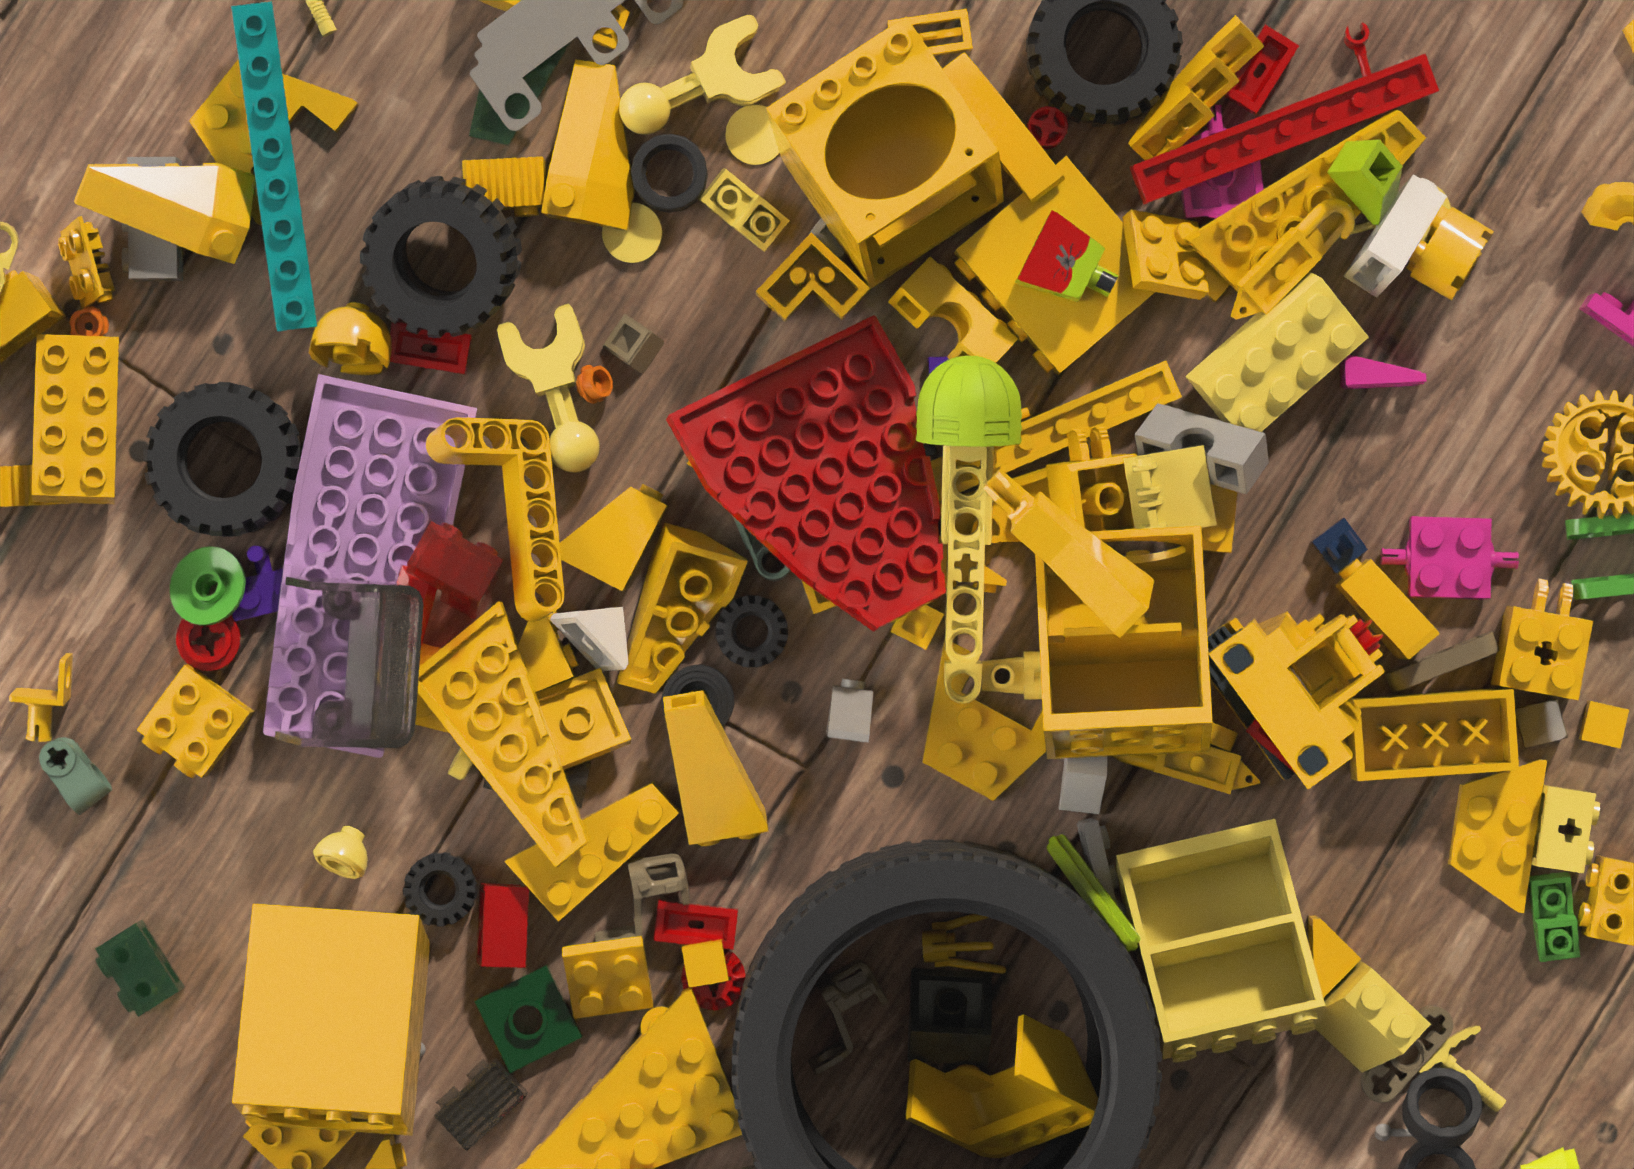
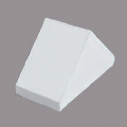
(597, 635)
(1083, 784)

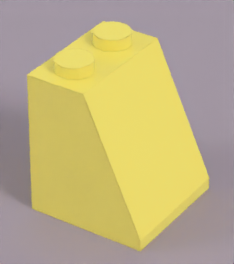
(1369, 1019)

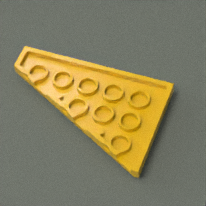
(653, 1105)

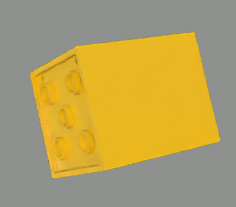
(887, 152)
(1133, 690)
(332, 1019)

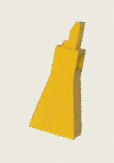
(1091, 568)

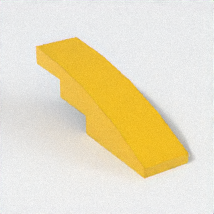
(1194, 90)
(1018, 149)

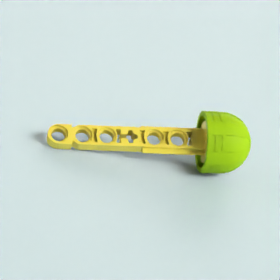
(969, 410)

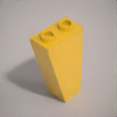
(711, 780)

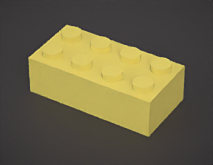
(1277, 356)

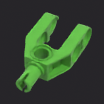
(1596, 527)

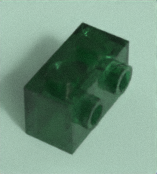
(138, 968)

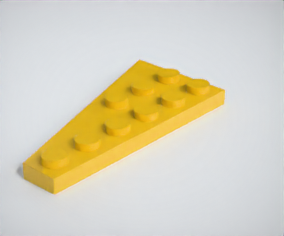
(1252, 228)
(492, 712)

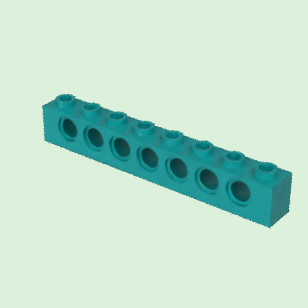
(274, 166)

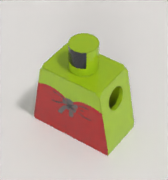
(1065, 262)

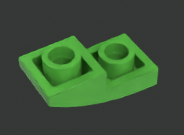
(1554, 916)

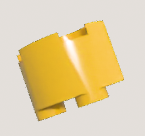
(1610, 205)

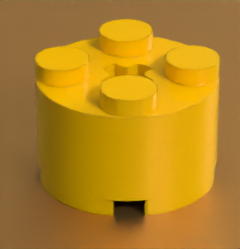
(1450, 253)

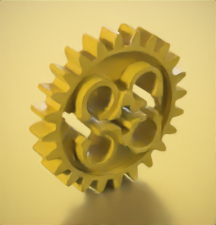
(1570, 449)

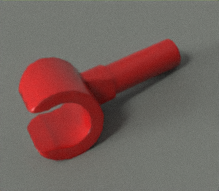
(1359, 48)

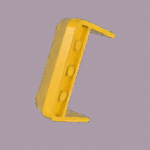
(1011, 1109)

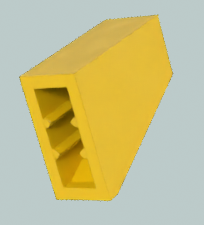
(615, 537)
(1392, 613)

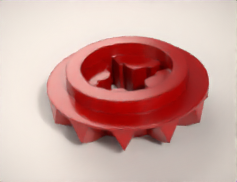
(198, 655)
(727, 991)

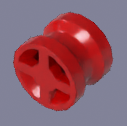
(1048, 120)

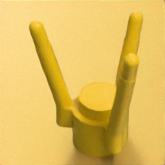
(941, 946)

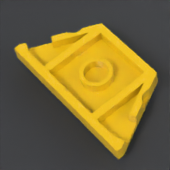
(1498, 831)

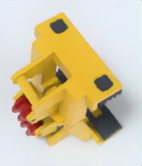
(1256, 682)

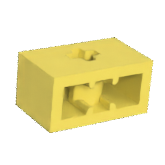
(1569, 851)

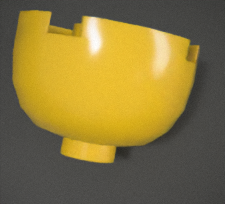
(352, 338)

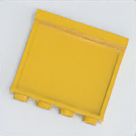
(1052, 324)

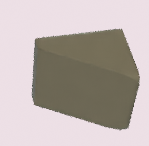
(633, 343)
(1541, 722)

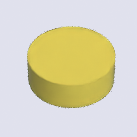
(460, 765)

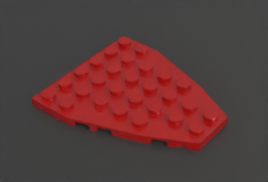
(828, 471)

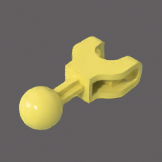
(714, 75)
(551, 371)

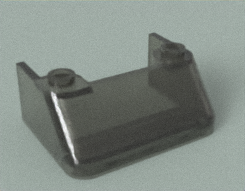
(380, 665)

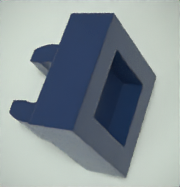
(1339, 545)

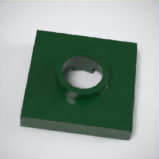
(535, 990)

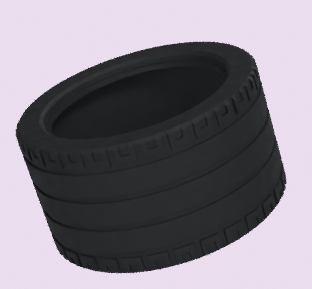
(944, 878)

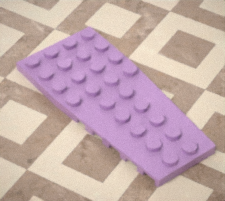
(354, 515)

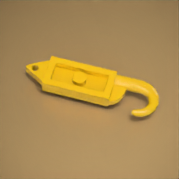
(1288, 261)
(1210, 769)

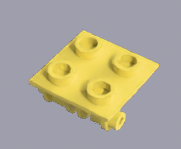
(1170, 489)

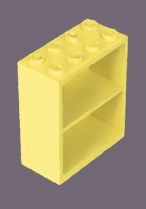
(1220, 940)

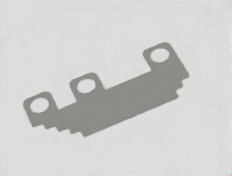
(536, 31)

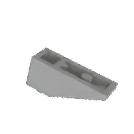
(850, 711)

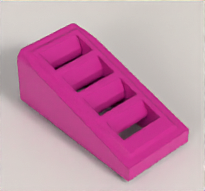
(1367, 373)

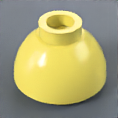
(343, 853)

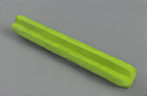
(1092, 890)

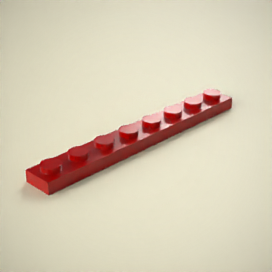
(1284, 129)

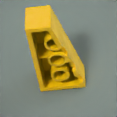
(613, 836)

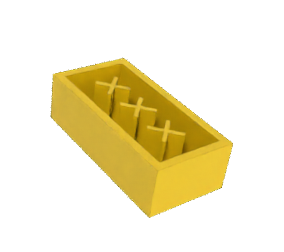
(24, 311)
(75, 419)
(1434, 735)

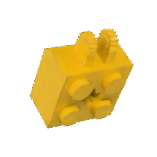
(1092, 488)
(1564, 637)

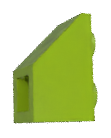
(1368, 176)

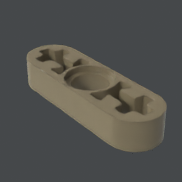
(1442, 662)
(1396, 1084)

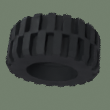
(1094, 102)
(403, 290)
(169, 450)

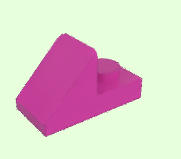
(1608, 312)

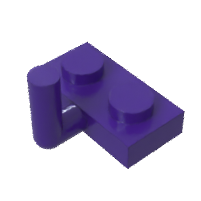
(261, 590)

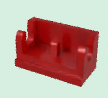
(502, 925)

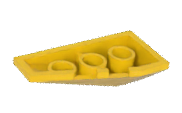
(590, 162)
(186, 205)
(681, 594)

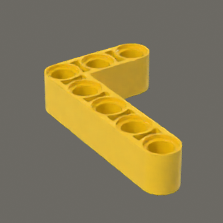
(519, 499)

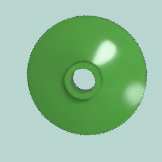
(194, 579)

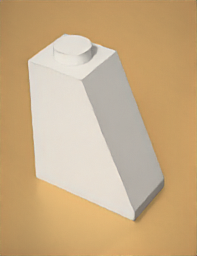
(1396, 236)

